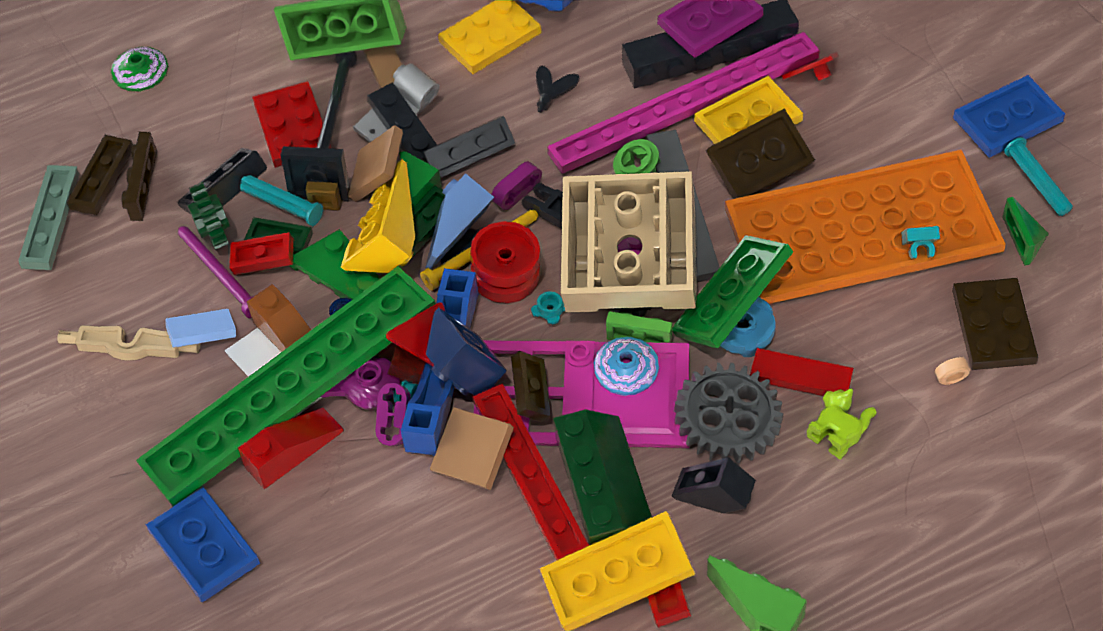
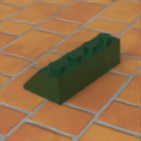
(600, 473)

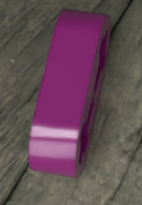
(516, 185)
(385, 413)

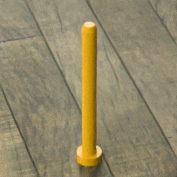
(432, 277)

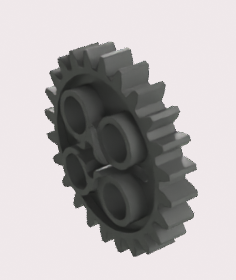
(726, 437)

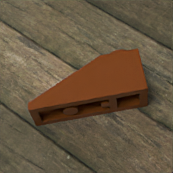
(277, 317)

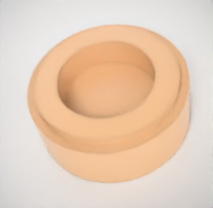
(952, 371)

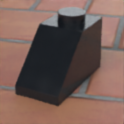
(715, 486)

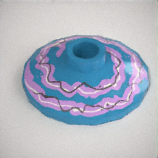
(626, 377)

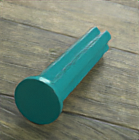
(1039, 177)
(284, 200)

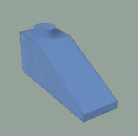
(461, 208)

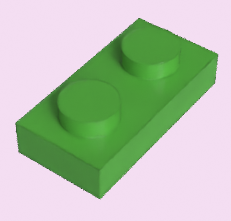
(646, 329)

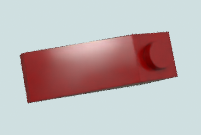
(287, 444)

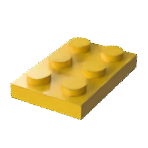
(489, 34)
(745, 109)

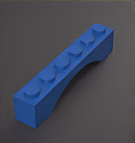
(431, 402)

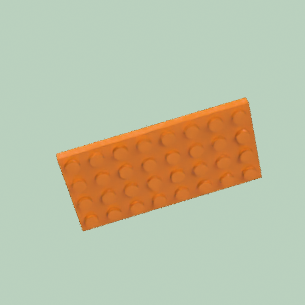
(852, 224)

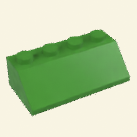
(339, 26)

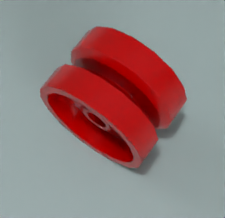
(505, 261)

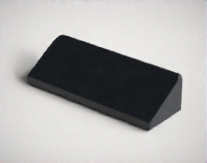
(227, 178)

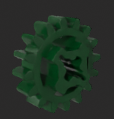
(208, 216)

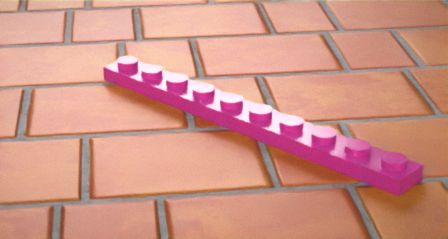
(681, 102)

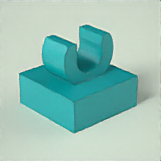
(921, 237)

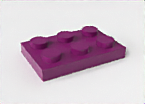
(705, 23)

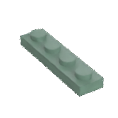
(48, 218)

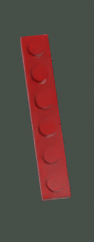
(533, 476)

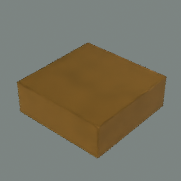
(324, 193)

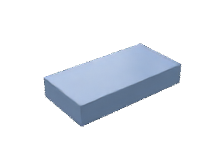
(200, 328)

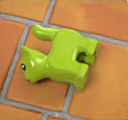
(842, 428)

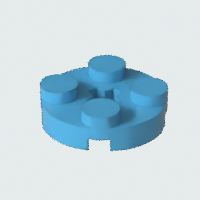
(757, 335)

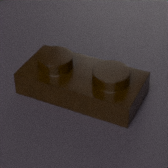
(530, 386)

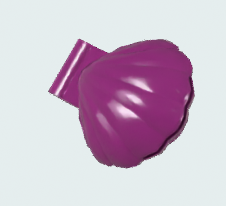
(365, 383)

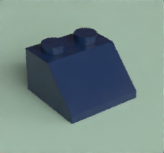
(461, 355)

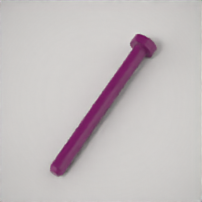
(216, 268)

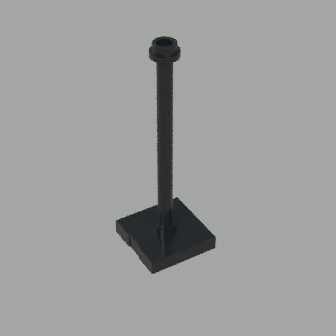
(321, 163)

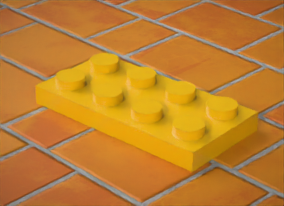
(616, 571)

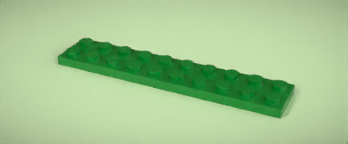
(283, 386)

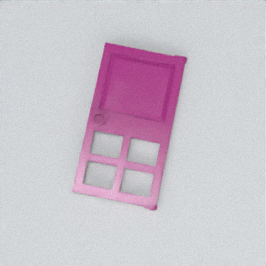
(644, 417)

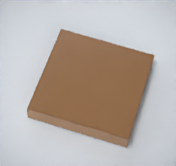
(375, 163)
(471, 448)

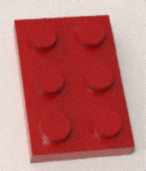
(288, 119)

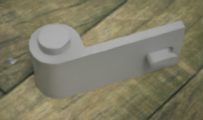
(416, 89)

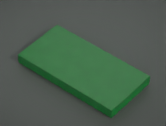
(732, 291)

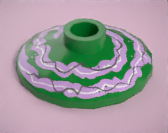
(139, 69)

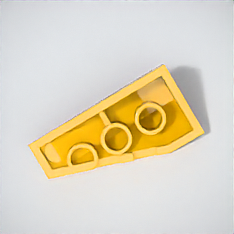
(386, 228)

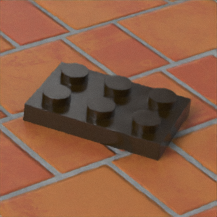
(760, 155)
(994, 324)

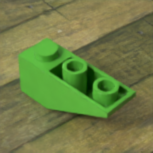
(756, 599)

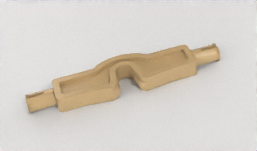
(111, 341)

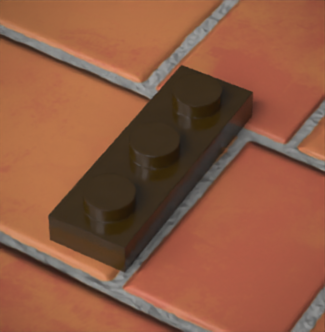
(100, 175)
(139, 176)

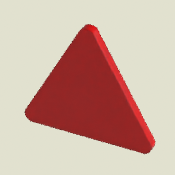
(820, 67)
(415, 333)

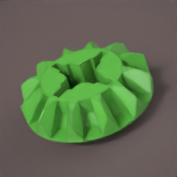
(642, 149)

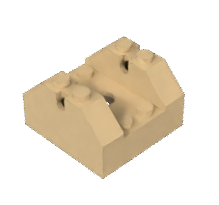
(606, 210)

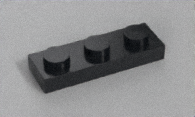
(394, 110)
(469, 146)

